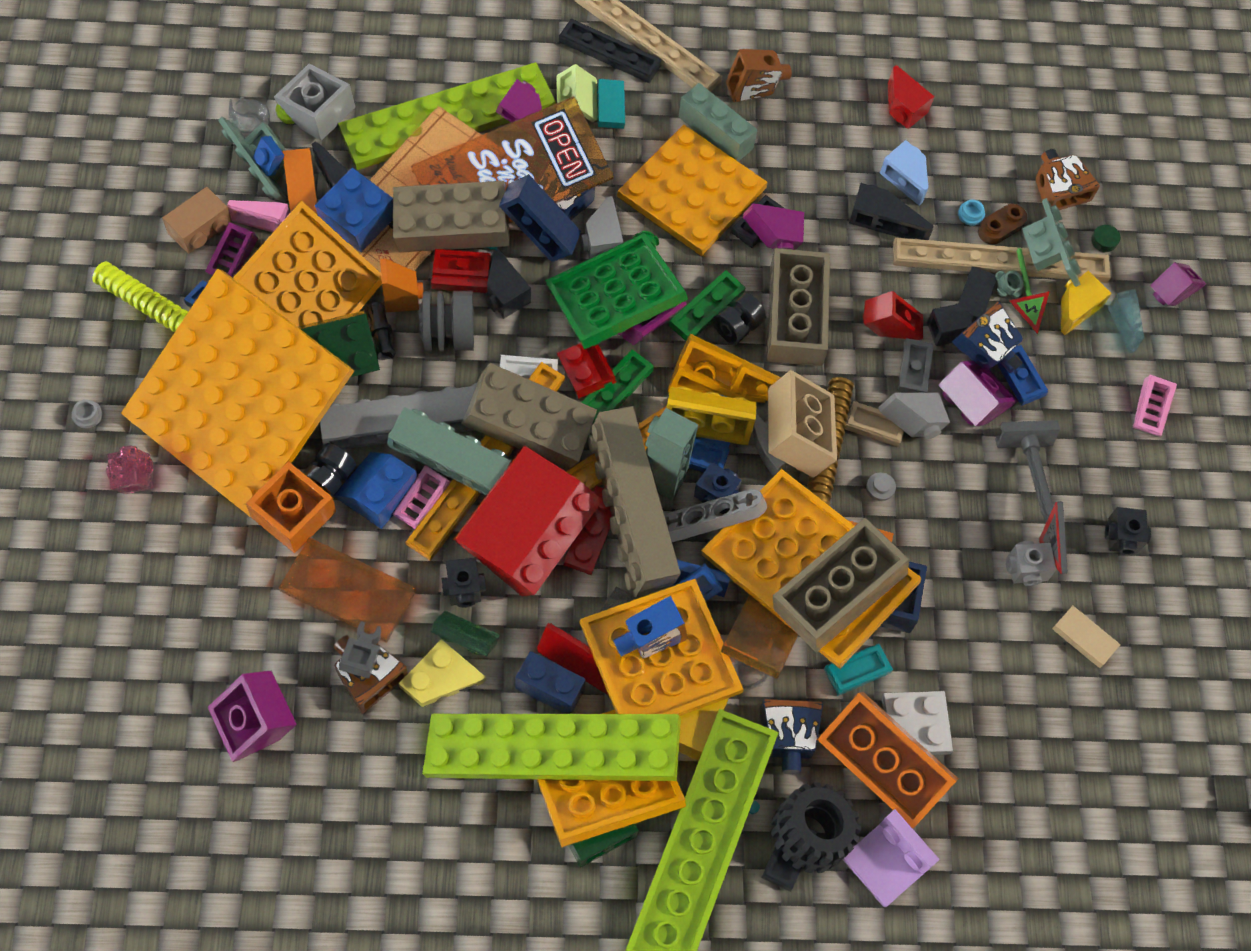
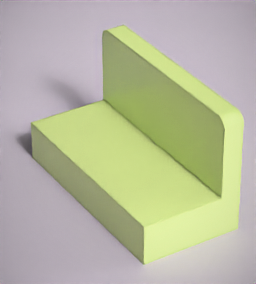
(582, 86)

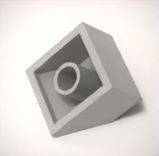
(316, 101)

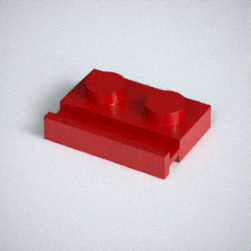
(460, 270)
(586, 368)

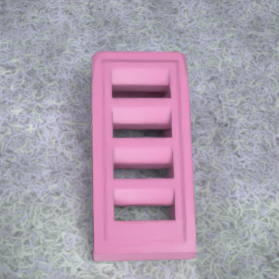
(258, 214)
(1160, 385)
(419, 484)

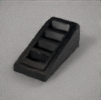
(328, 165)

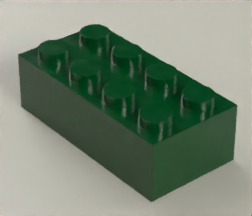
(347, 339)

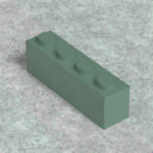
(447, 451)
(670, 451)

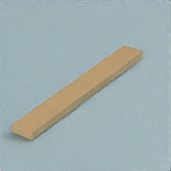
(653, 42)
(988, 258)

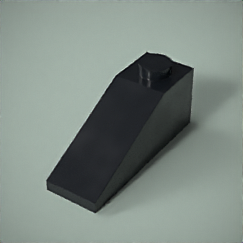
(887, 214)

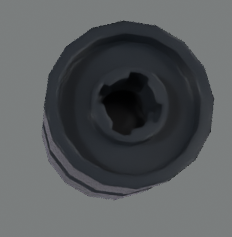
(739, 318)
(330, 467)

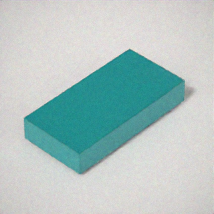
(611, 103)
(859, 670)

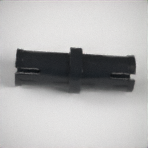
(381, 330)

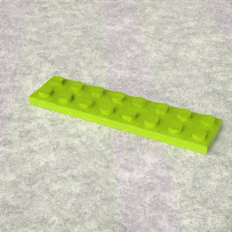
(381, 133)
(553, 746)
(704, 836)

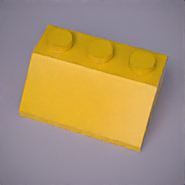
(716, 415)

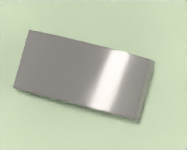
(760, 433)

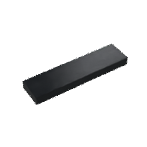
(610, 50)

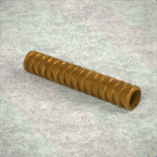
(823, 483)

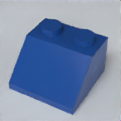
(377, 487)

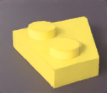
(440, 675)

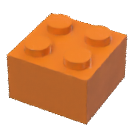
(291, 507)

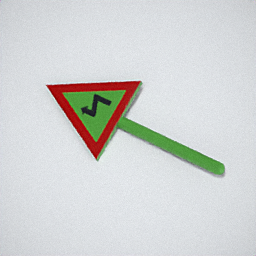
(1032, 306)

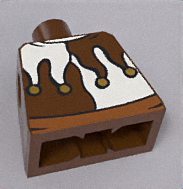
(384, 677)

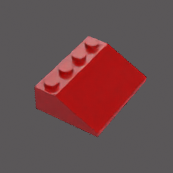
(528, 521)

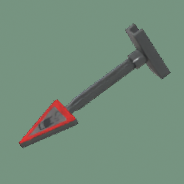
(1032, 436)

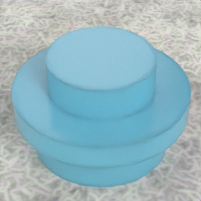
(971, 212)

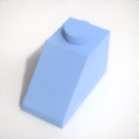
(907, 171)

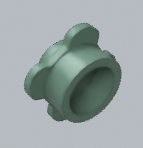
(1009, 283)

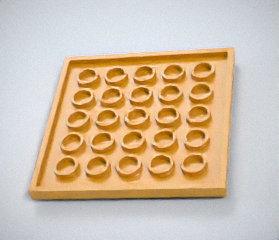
(236, 390)

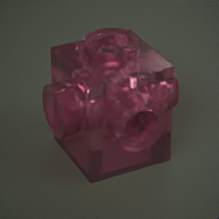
(129, 470)

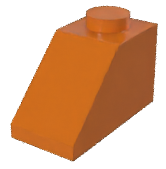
(400, 287)

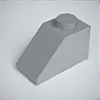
(602, 230)
(916, 413)

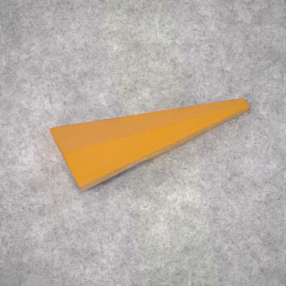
(713, 369)

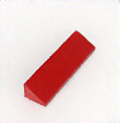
(570, 654)

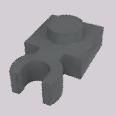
(362, 653)

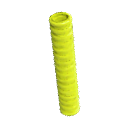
(139, 295)

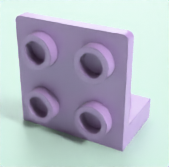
(890, 858)

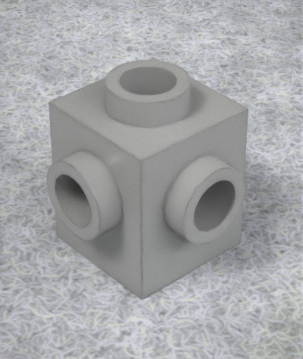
(1031, 563)

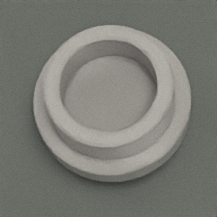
(86, 413)
(881, 486)

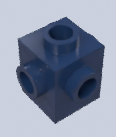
(716, 484)

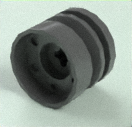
(447, 321)

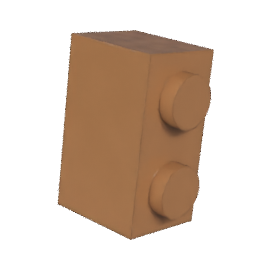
(197, 220)

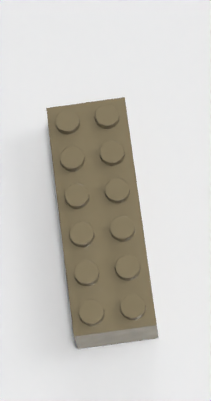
(633, 502)

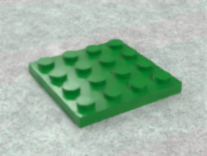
(616, 290)

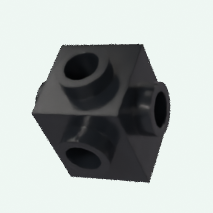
(1127, 530)
(463, 582)

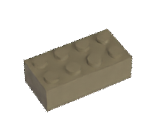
(449, 216)
(798, 307)
(529, 416)
(840, 584)

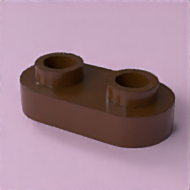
(1005, 224)

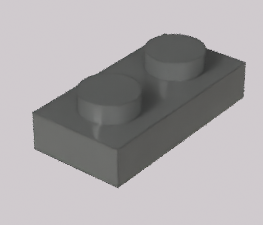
(915, 366)

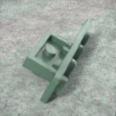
(246, 148)
(1048, 243)

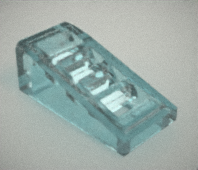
(1127, 318)

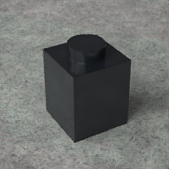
(948, 323)

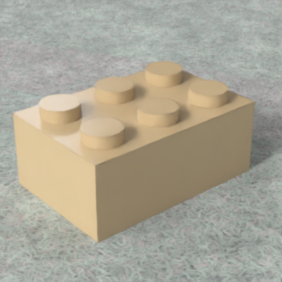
(801, 424)

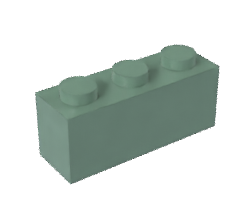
(717, 122)

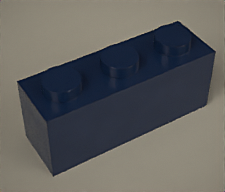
(540, 218)

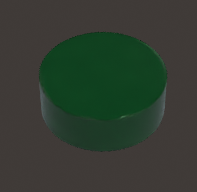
(1105, 238)

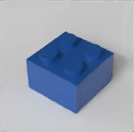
(356, 209)

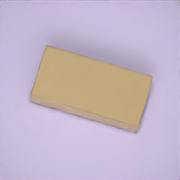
(873, 424)
(1086, 636)

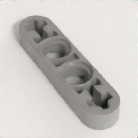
(750, 505)

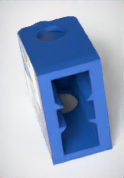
(661, 622)

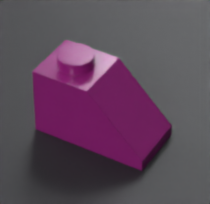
(519, 102)
(776, 225)
(1176, 284)

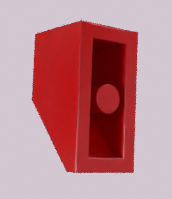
(907, 98)
(893, 317)

